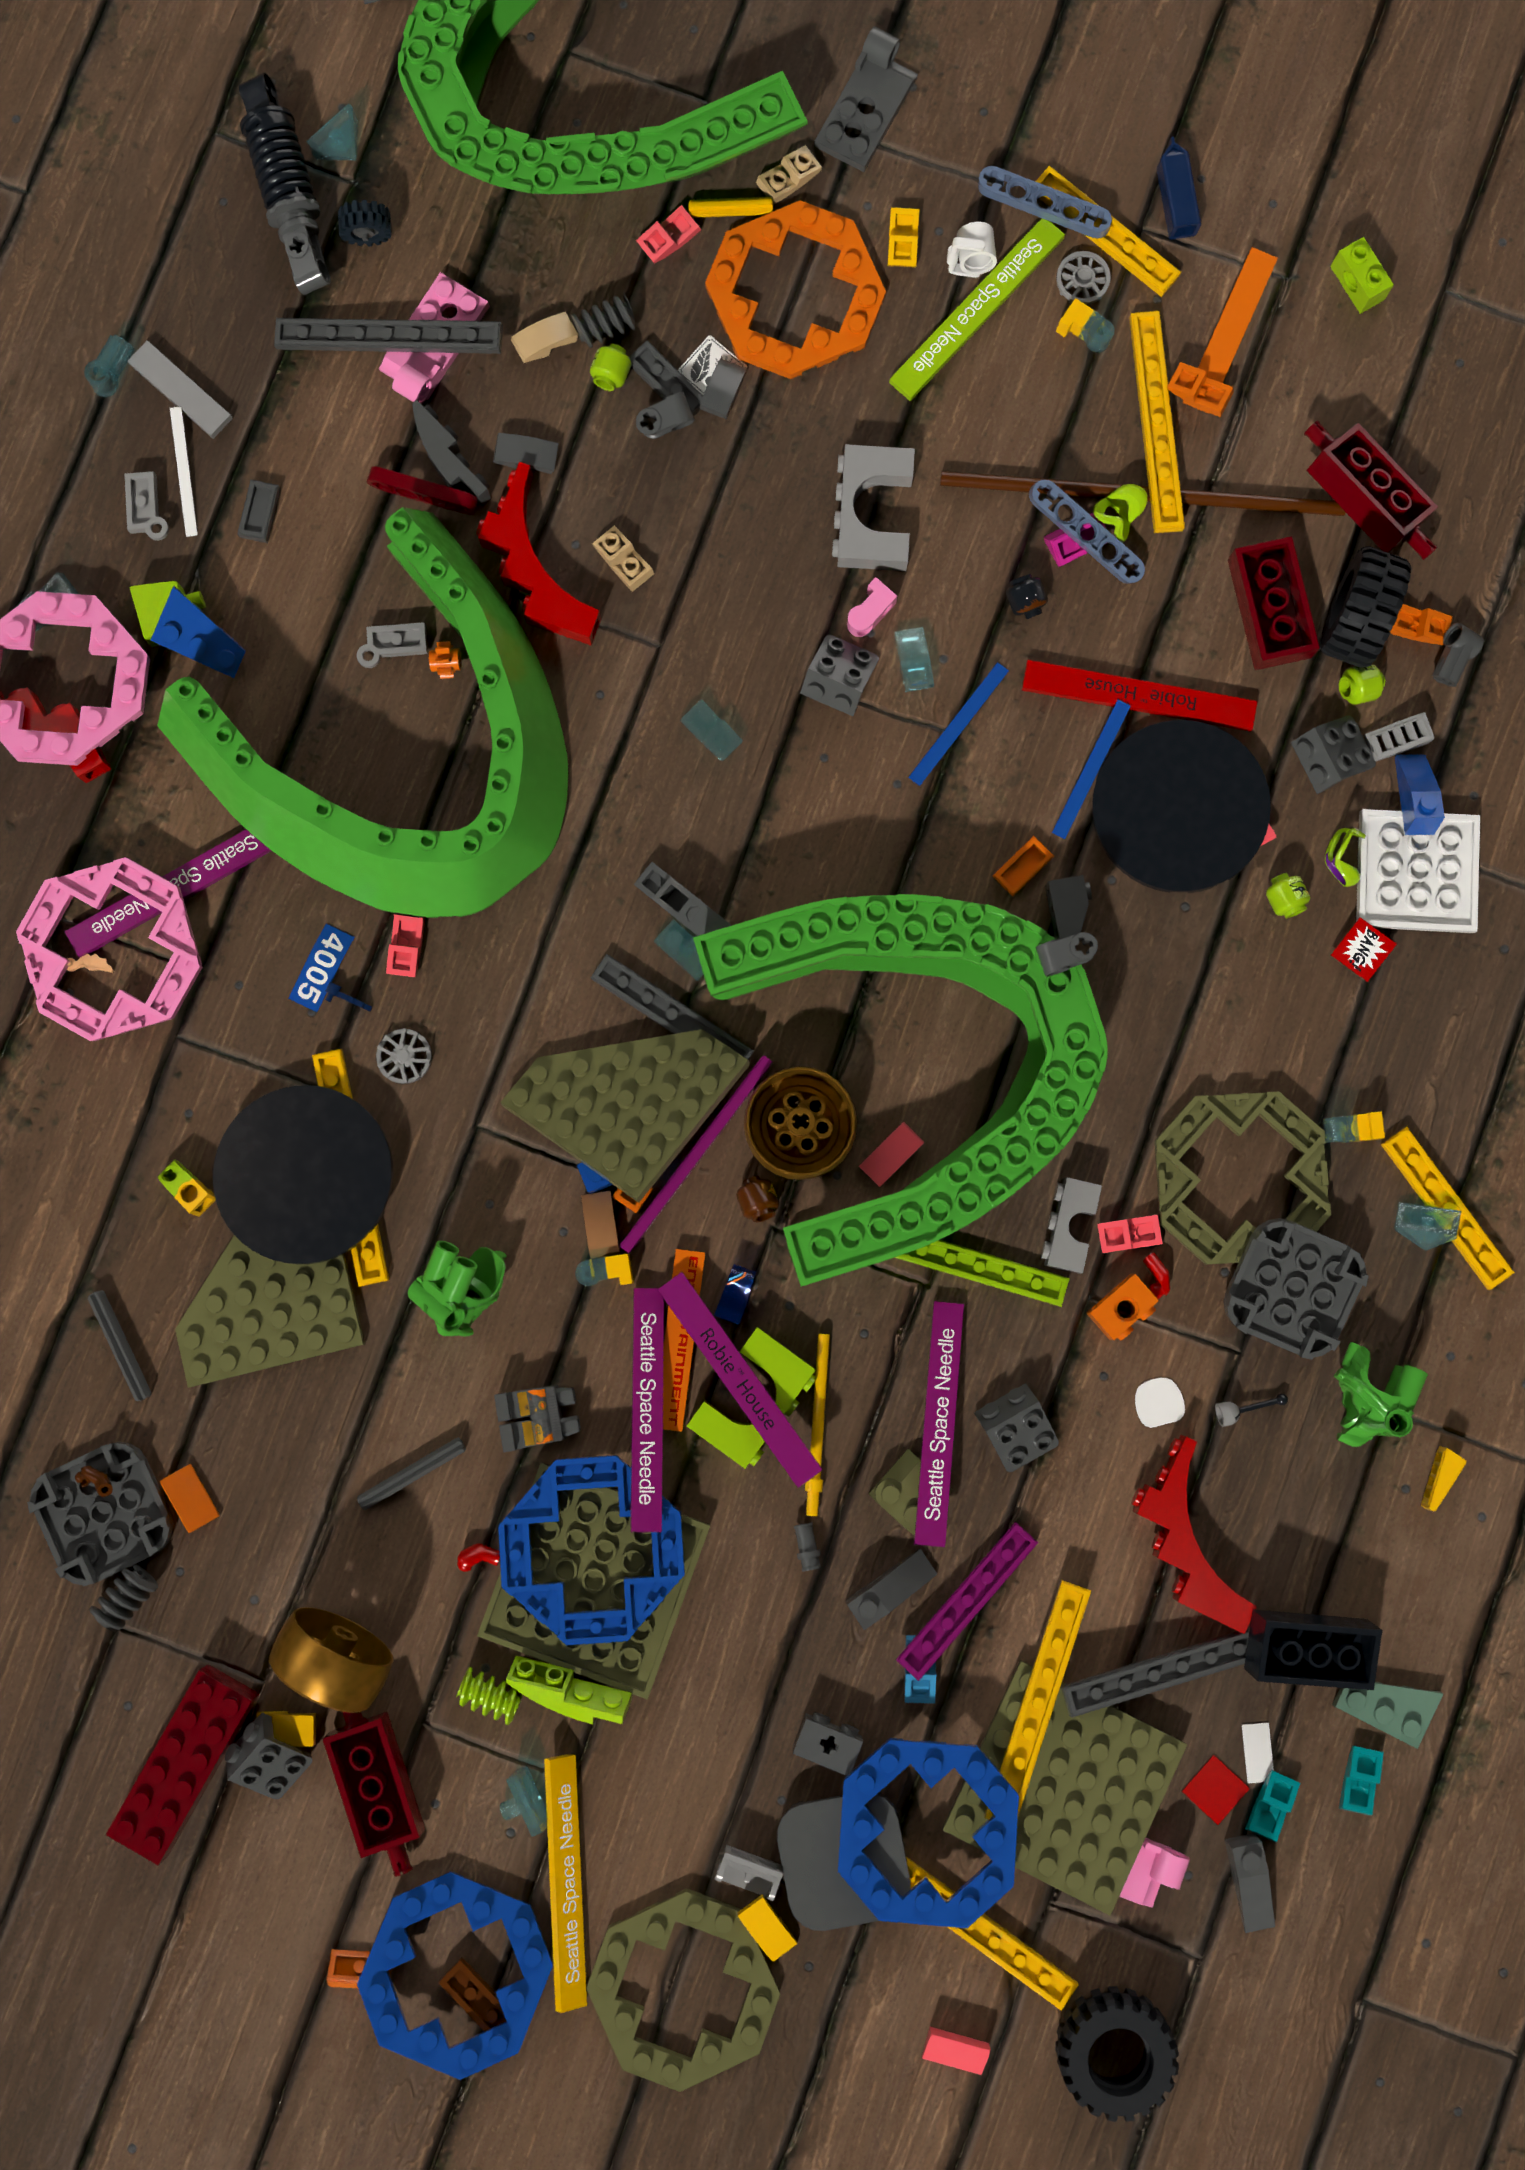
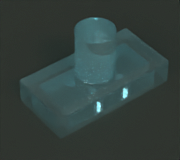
(525, 1802)

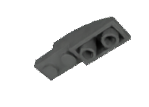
(445, 456)
(679, 901)

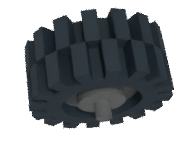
(364, 223)

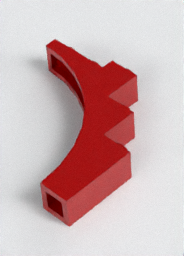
(508, 535)
(61, 719)
(1167, 1506)

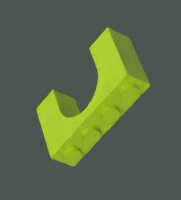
(790, 1376)

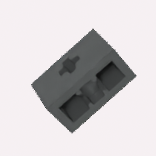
(835, 1757)

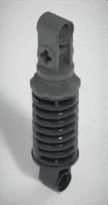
(283, 181)

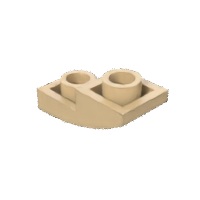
(790, 175)
(539, 338)
(622, 558)

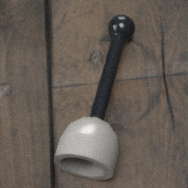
(1229, 1413)

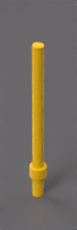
(815, 1484)

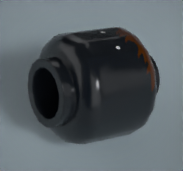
(1027, 596)

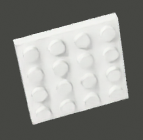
(1418, 878)

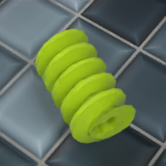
(489, 1696)

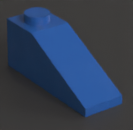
(1419, 795)

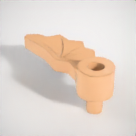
(91, 962)

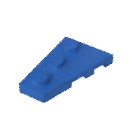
(196, 636)

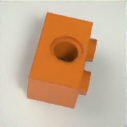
(1105, 1311)

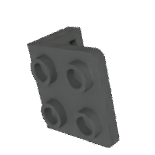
(839, 674)
(1333, 753)
(1017, 1427)
(265, 1762)

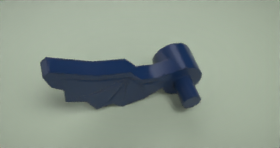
(334, 990)

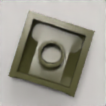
(899, 1490)

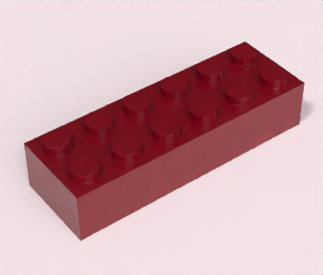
(182, 1764)

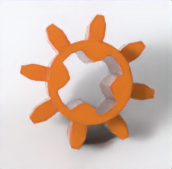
(445, 660)

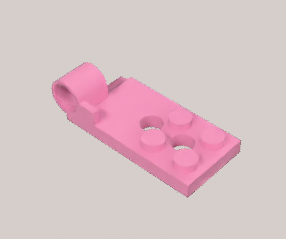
(420, 372)
(1154, 1866)

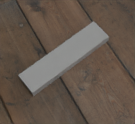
(180, 389)

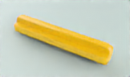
(730, 207)

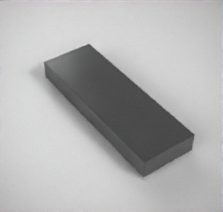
(663, 375)

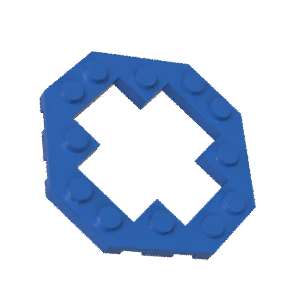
(547, 1600)
(996, 1836)
(518, 2000)

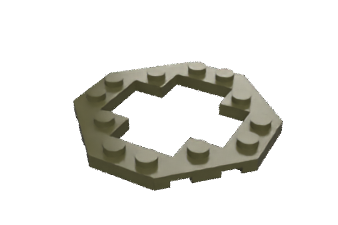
(1237, 1112)
(621, 2017)

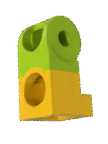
(186, 1188)

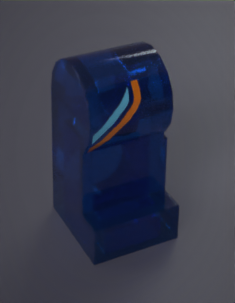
(735, 1294)

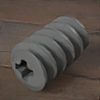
(604, 321)
(124, 1599)

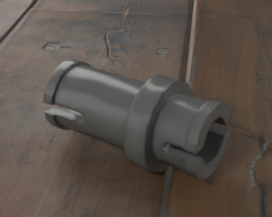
(807, 1547)

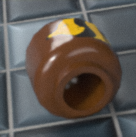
(757, 1199)

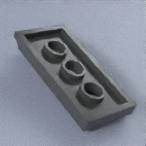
(873, 82)

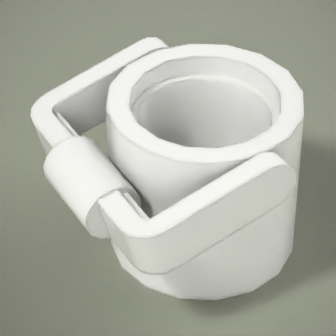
(975, 250)

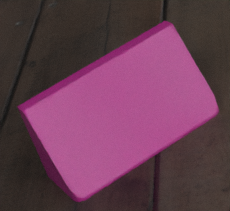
(1065, 548)

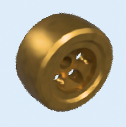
(764, 1134)
(330, 1660)

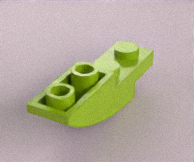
(561, 1692)

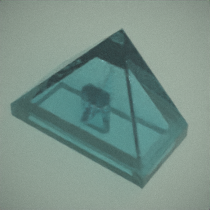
(337, 137)
(1427, 1225)

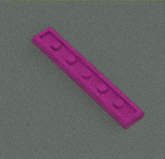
(966, 1601)

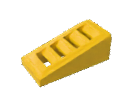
(1443, 1474)

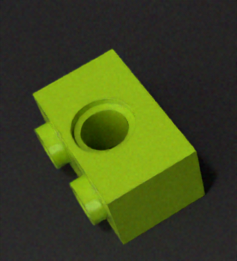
(1361, 275)

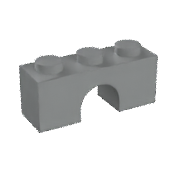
(1062, 1249)

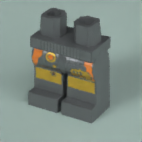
(545, 1414)

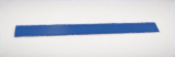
(958, 724)
(1091, 769)

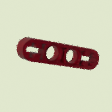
(422, 490)

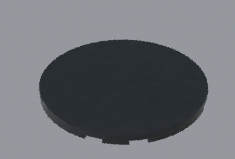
(1181, 806)
(302, 1174)

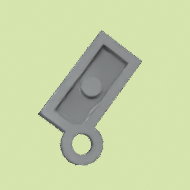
(143, 505)
(393, 642)

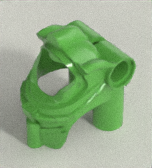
(445, 1284)
(1370, 1408)

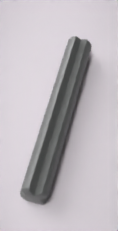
(119, 1345)
(411, 1473)

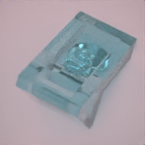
(681, 948)

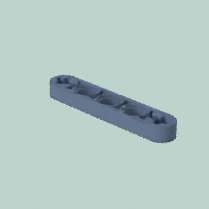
(1036, 190)
(1100, 537)

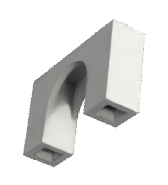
(863, 469)

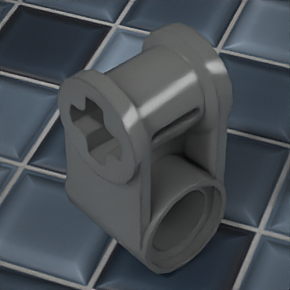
(669, 415)
(1061, 954)

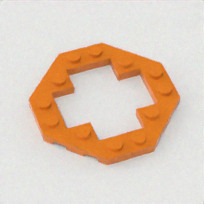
(770, 235)

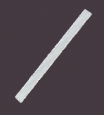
(183, 471)

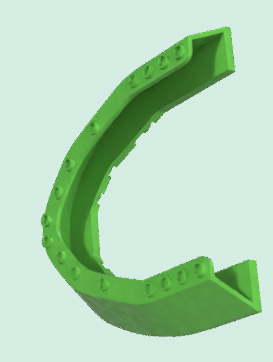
(443, 73)
(396, 867)
(953, 942)

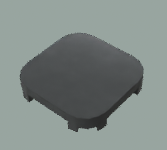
(1294, 1288)
(100, 1534)
(810, 1857)

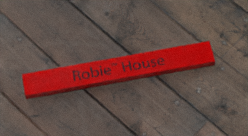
(1140, 694)

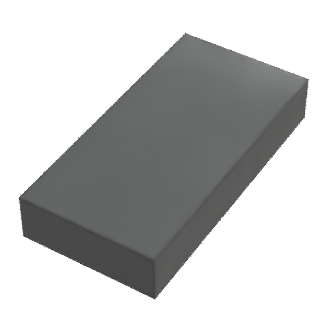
(259, 511)

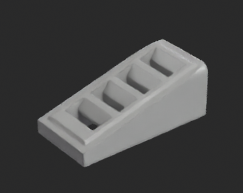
(1423, 729)

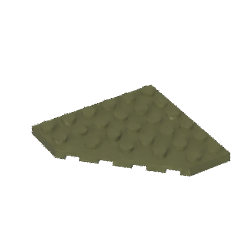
(628, 1102)
(266, 1315)

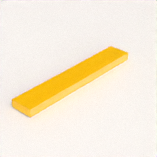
(1119, 241)
(1437, 1192)

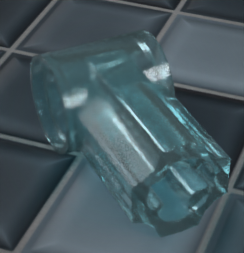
(109, 364)

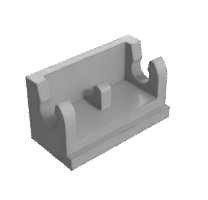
(749, 1872)

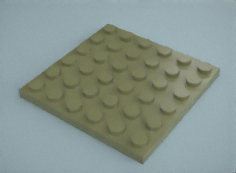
(592, 1556)
(1086, 1798)

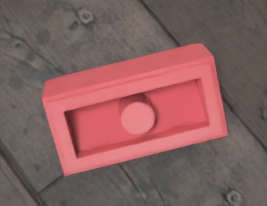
(956, 2050)

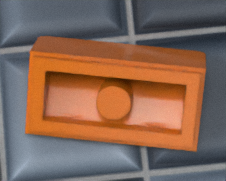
(189, 1498)
(346, 1968)

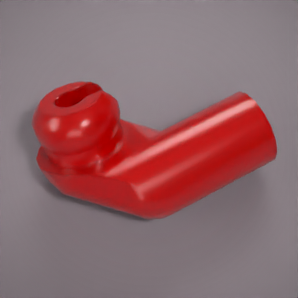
(1161, 1276)
(476, 1554)

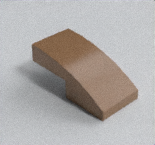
(600, 1224)

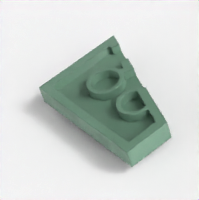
(1392, 1709)

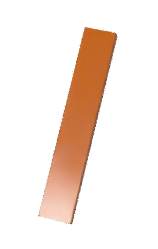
(1236, 315)

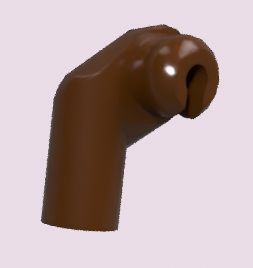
(98, 1478)

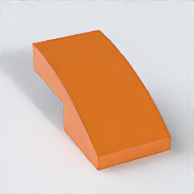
(1199, 390)
(1421, 625)

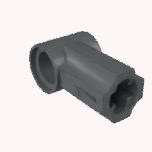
(1460, 647)

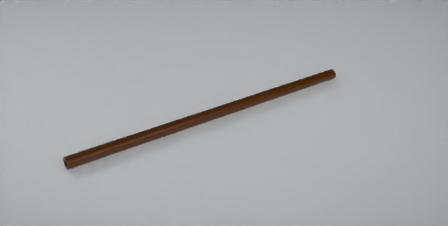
(1102, 490)

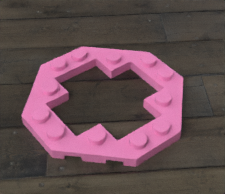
(96, 724)
(126, 1011)

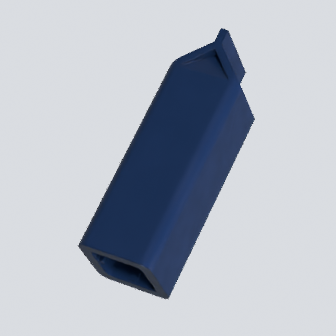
(1178, 192)

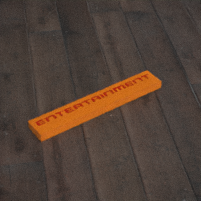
(679, 1346)

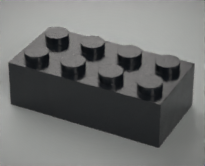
(1313, 1650)

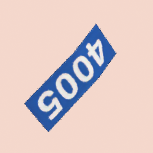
(320, 967)

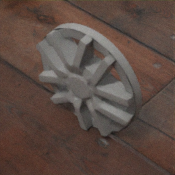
(1083, 277)
(403, 1056)

